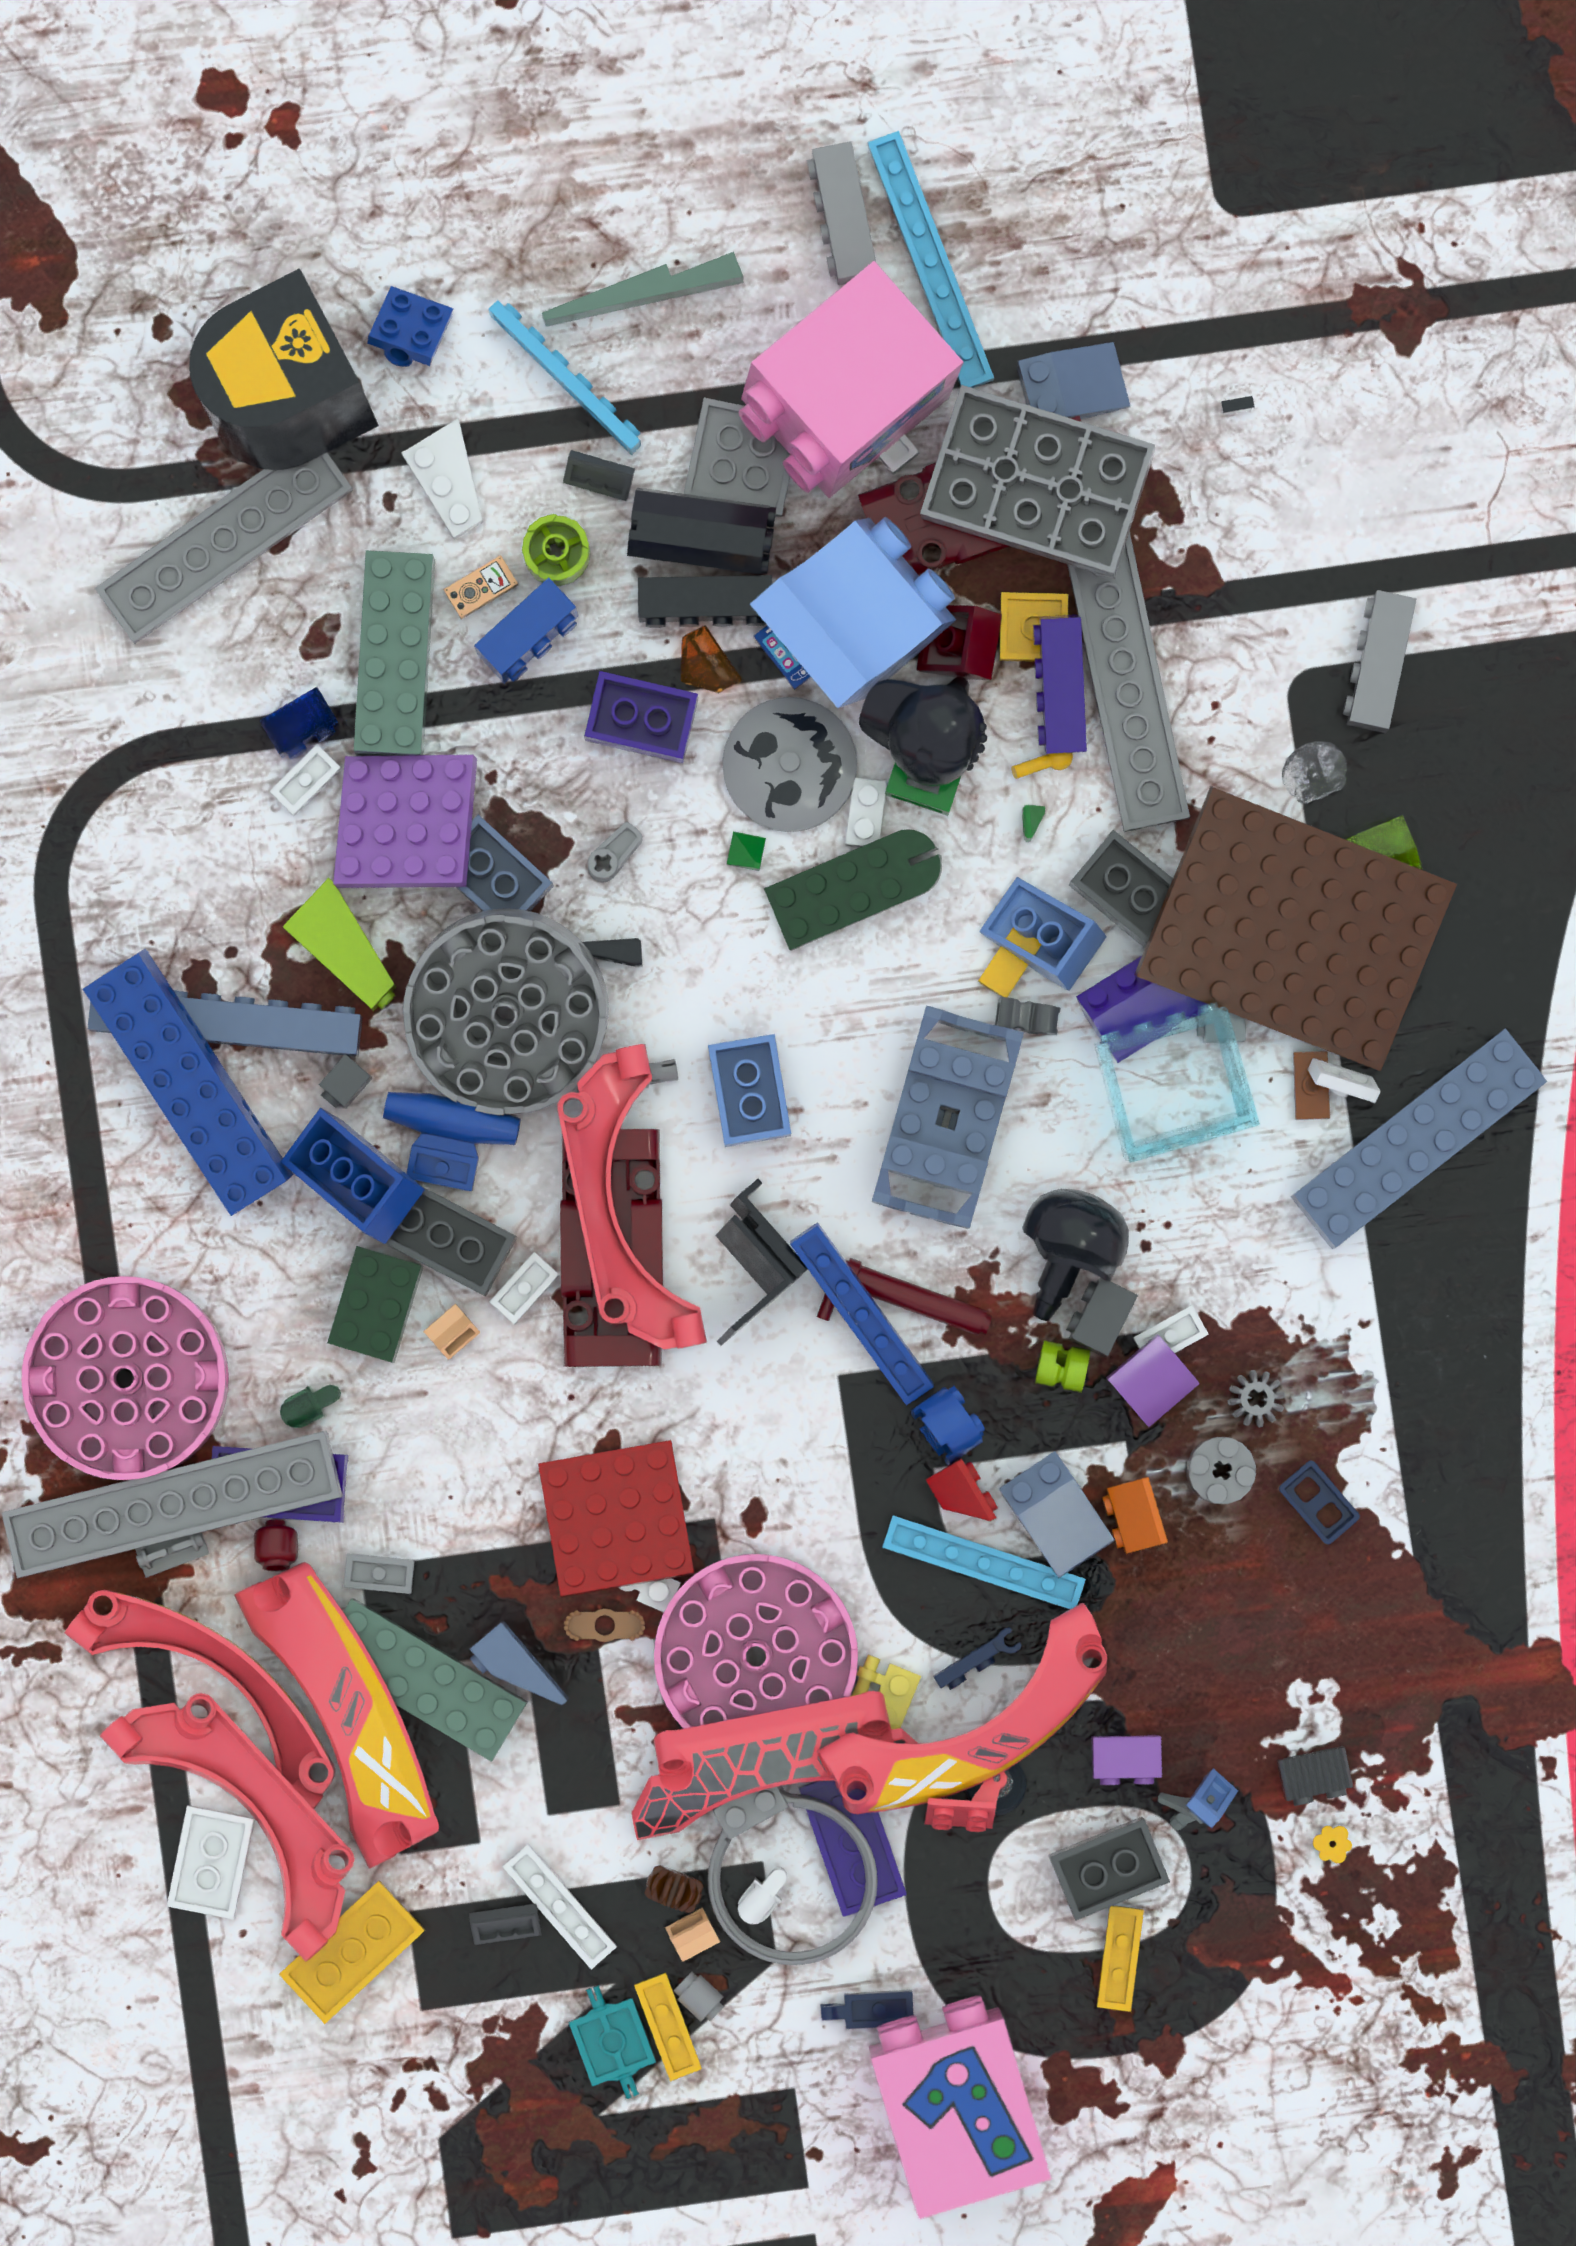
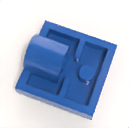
(409, 327)

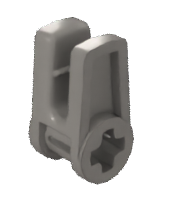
(617, 849)

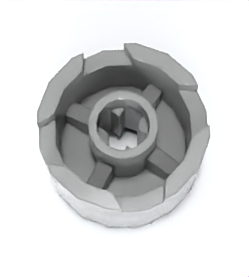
(1216, 1489)

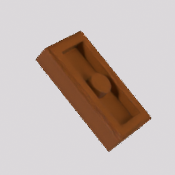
(1310, 1098)

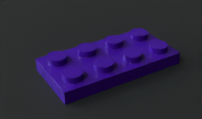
(842, 1855)

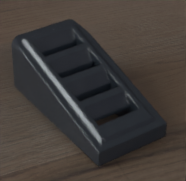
(618, 951)

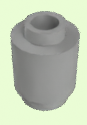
(699, 1997)

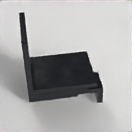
(760, 1253)

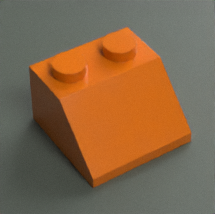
(1135, 1515)

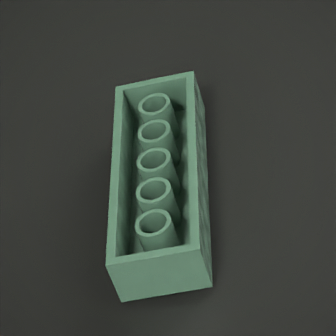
(394, 654)
(436, 1684)

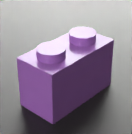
(1126, 1758)

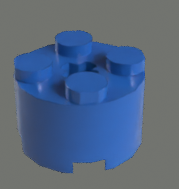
(948, 1424)

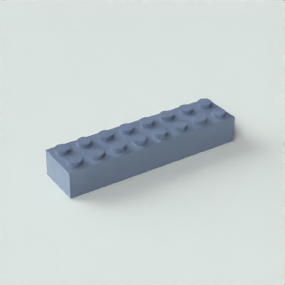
(1418, 1139)

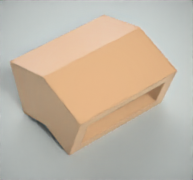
(451, 1331)
(692, 1934)

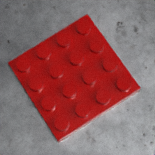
(616, 1518)

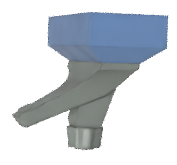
(1206, 1803)

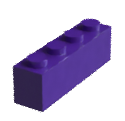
(1062, 684)

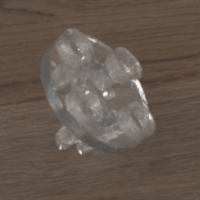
(1328, 766)

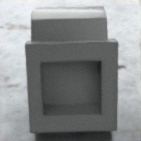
(1027, 1016)

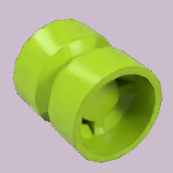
(1071, 1375)

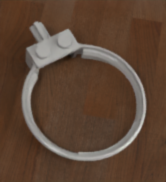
(753, 1809)

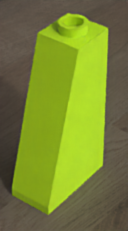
(337, 941)

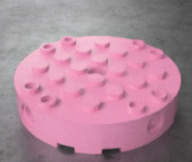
(174, 1390)
(747, 1605)

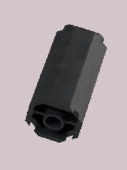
(701, 531)

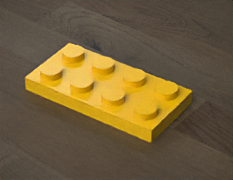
(363, 1945)

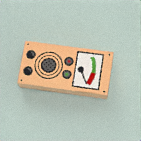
(481, 587)

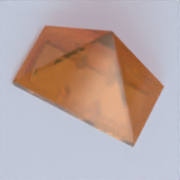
(706, 663)

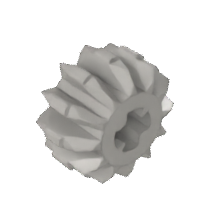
(1257, 1387)

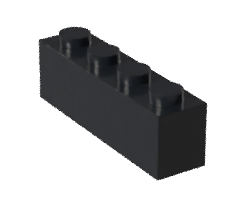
(700, 599)

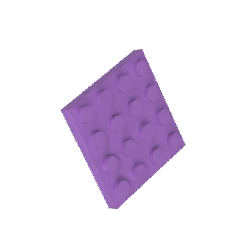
(405, 821)

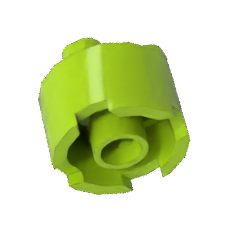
(562, 532)

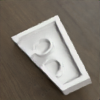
(446, 477)

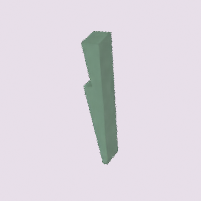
(649, 288)

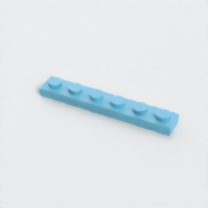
(576, 386)
(983, 1563)

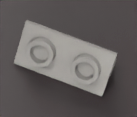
(171, 1553)

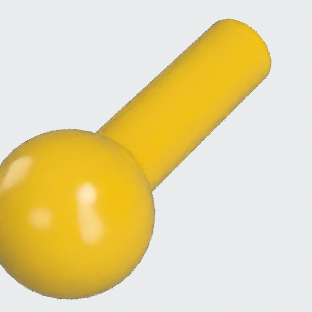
(1057, 761)

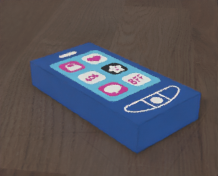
(781, 657)

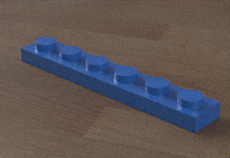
(861, 1313)

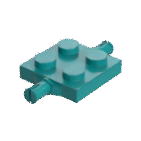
(612, 2041)

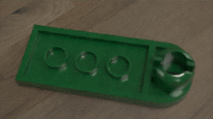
(853, 887)

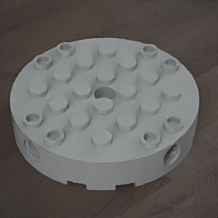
(515, 963)

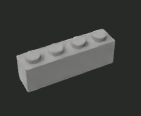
(843, 210)
(1380, 662)

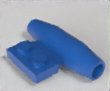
(448, 1130)

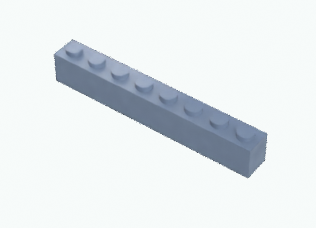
(267, 1025)

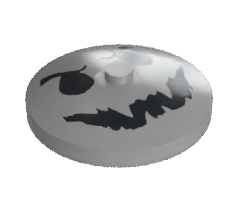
(789, 764)

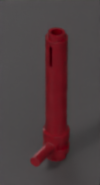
(915, 1300)

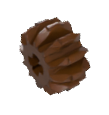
(674, 1889)

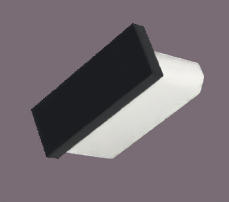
(1237, 405)

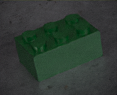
(375, 1304)

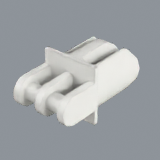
(761, 1897)

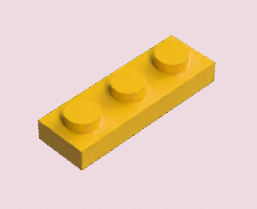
(1120, 1958)
(668, 2026)

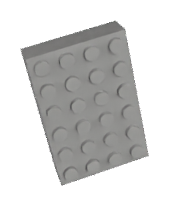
(1037, 481)

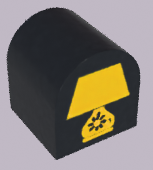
(277, 378)

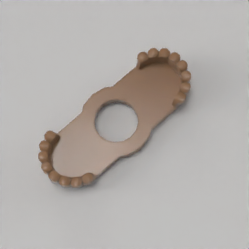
(582, 1625)

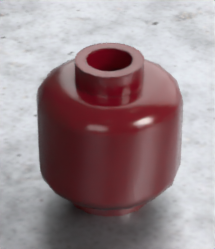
(275, 1546)

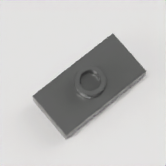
(598, 475)
(505, 1924)

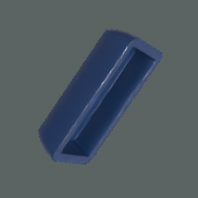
(1327, 1494)

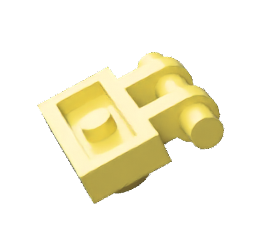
(896, 1686)

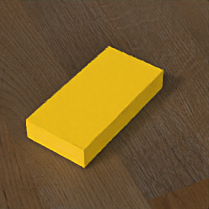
(1005, 967)

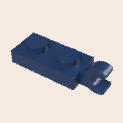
(978, 1658)
(870, 2008)

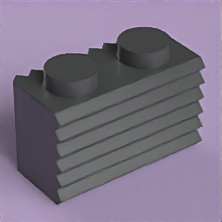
(1315, 1774)

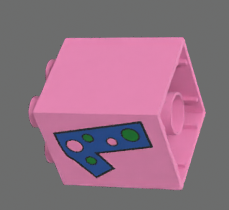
(848, 382)
(957, 2107)

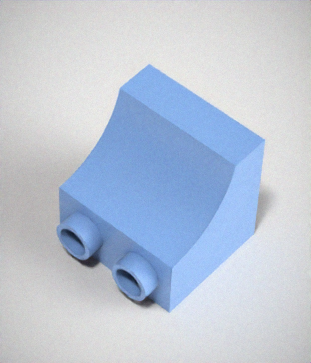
(856, 610)

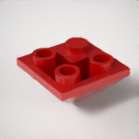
(958, 1492)

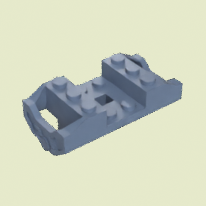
(955, 1080)

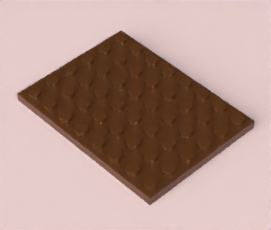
(1295, 928)

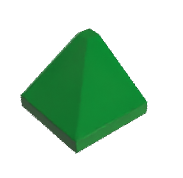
(1031, 819)
(746, 851)

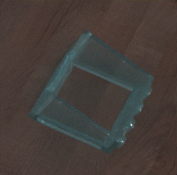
(1242, 1119)

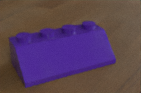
(1127, 1001)

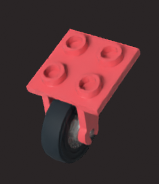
(985, 1802)

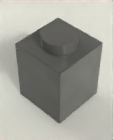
(344, 1082)

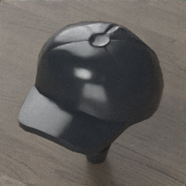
(928, 729)
(1073, 1234)

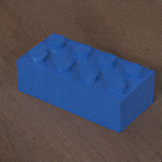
(352, 1175)

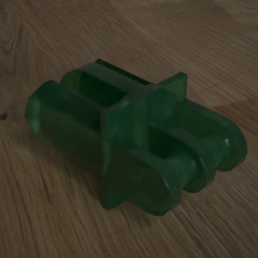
(308, 1405)

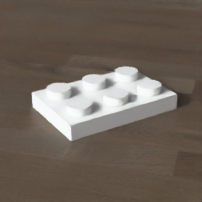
(210, 1862)

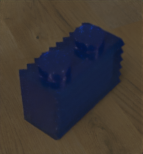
(300, 723)

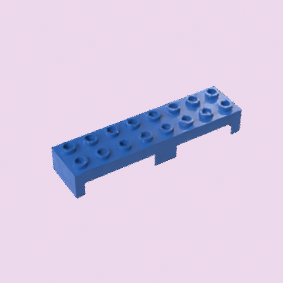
(188, 1082)

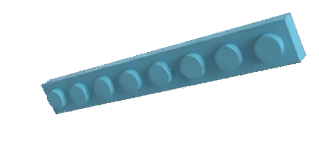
(929, 257)

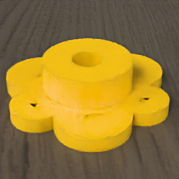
(1342, 1844)

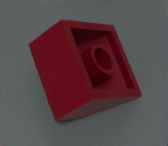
(964, 647)

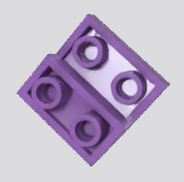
(1153, 1380)

